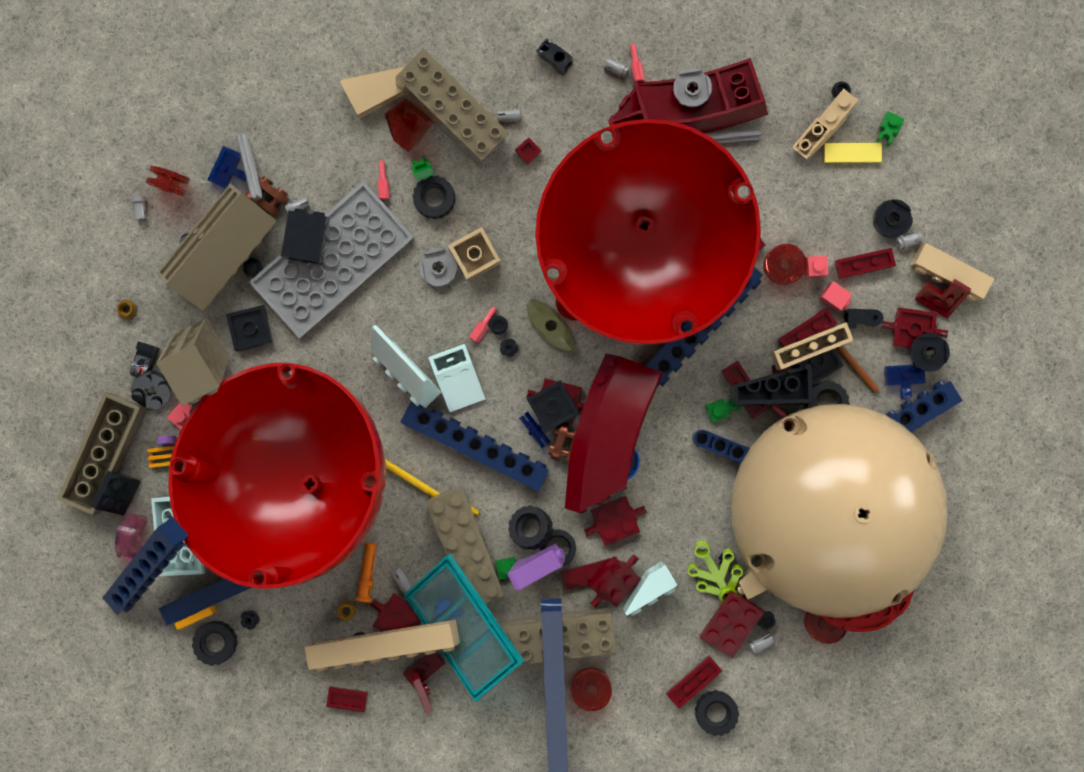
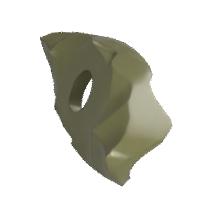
(561, 337)

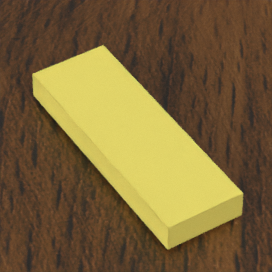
(852, 152)

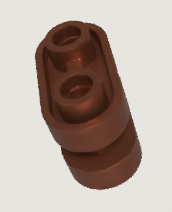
(278, 195)
(556, 449)

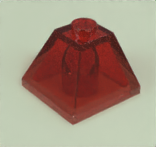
(407, 124)

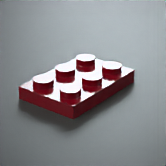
(731, 623)

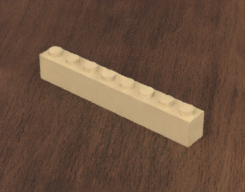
(382, 644)

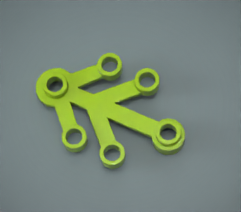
(715, 574)

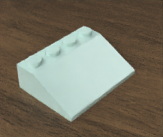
(402, 368)
(185, 561)

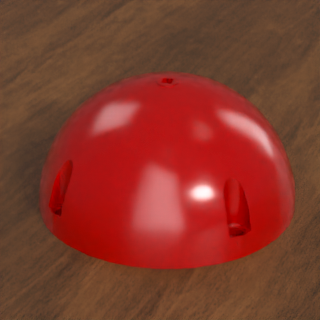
(687, 259)
(254, 500)

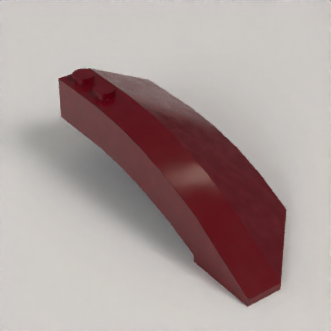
(733, 100)
(608, 431)

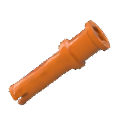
(365, 582)

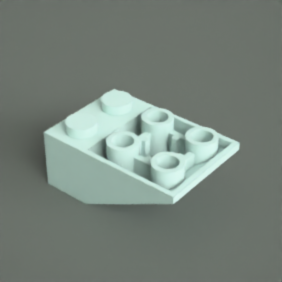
(457, 377)
(653, 584)

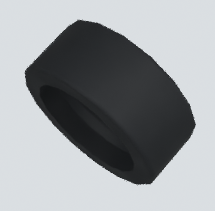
(572, 546)

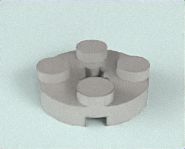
(699, 80)
(429, 261)

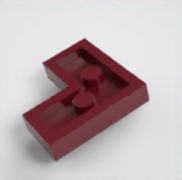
(943, 302)

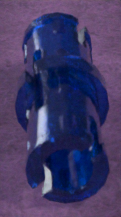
(534, 430)

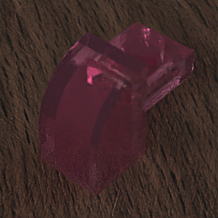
(128, 536)

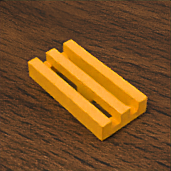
(151, 458)
(195, 617)

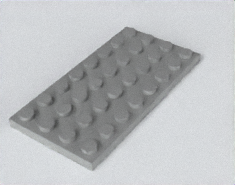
(356, 246)

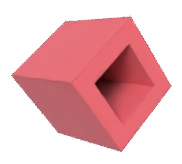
(816, 267)
(836, 297)

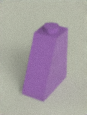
(536, 566)

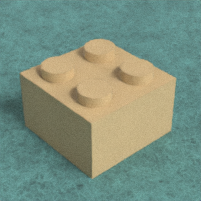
(474, 254)

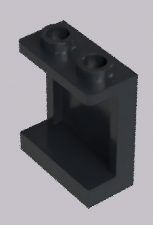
(304, 236)

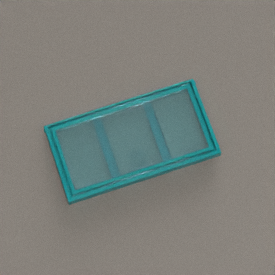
(484, 649)

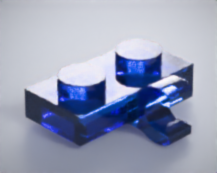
(226, 167)
(905, 376)

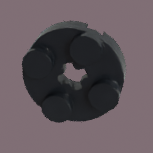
(903, 217)
(936, 360)
(147, 399)

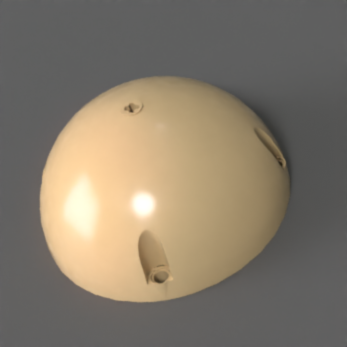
(802, 505)

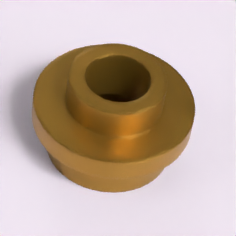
(120, 309)
(346, 617)

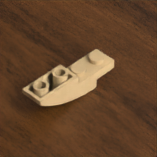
(825, 125)

